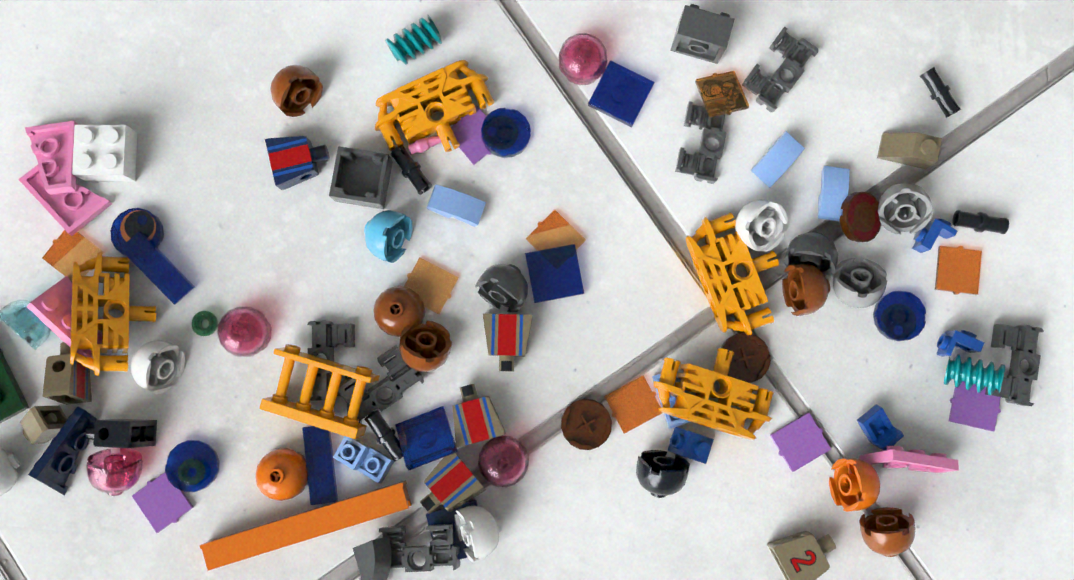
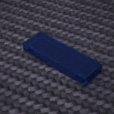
(157, 267)
(320, 465)

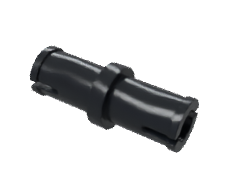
(940, 92)
(411, 169)
(980, 222)
(385, 435)

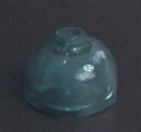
(25, 323)

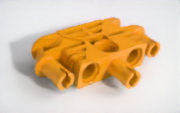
(427, 93)
(721, 294)
(85, 313)
(709, 413)

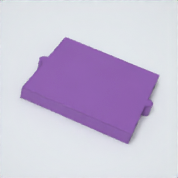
(469, 136)
(974, 408)
(800, 442)
(162, 502)

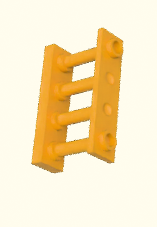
(325, 417)

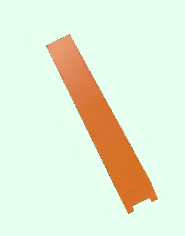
(306, 525)

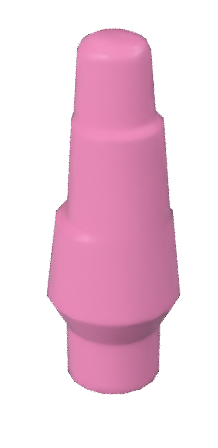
(424, 144)

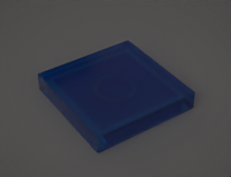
(620, 93)
(554, 273)
(426, 438)

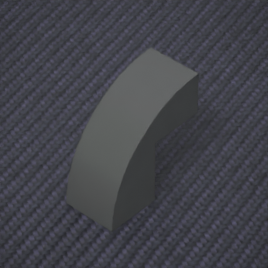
(374, 559)

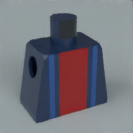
(294, 159)

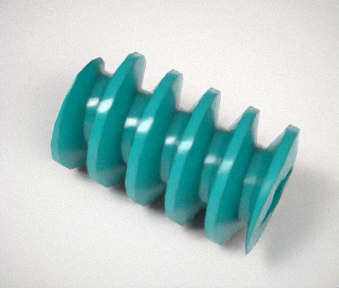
(414, 40)
(976, 374)

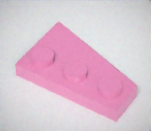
(54, 152)
(69, 209)
(55, 311)
(913, 459)

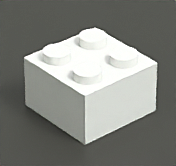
(104, 153)

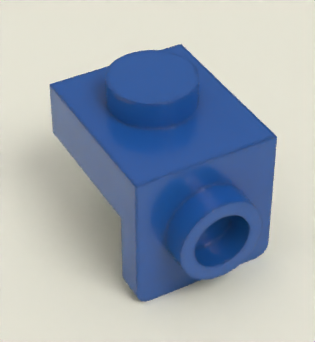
(927, 236)
(963, 340)
(879, 428)
(690, 445)

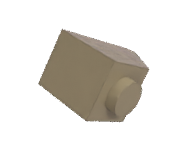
(910, 149)
(42, 423)

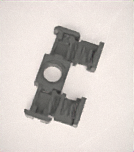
(796, 57)
(698, 162)
(322, 338)
(1026, 343)
(402, 379)
(438, 547)

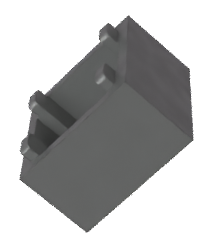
(702, 34)
(361, 177)

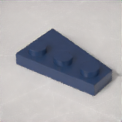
(60, 456)

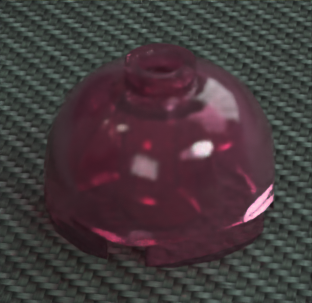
(582, 58)
(244, 331)
(512, 451)
(114, 471)

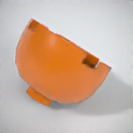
(292, 471)
(854, 484)

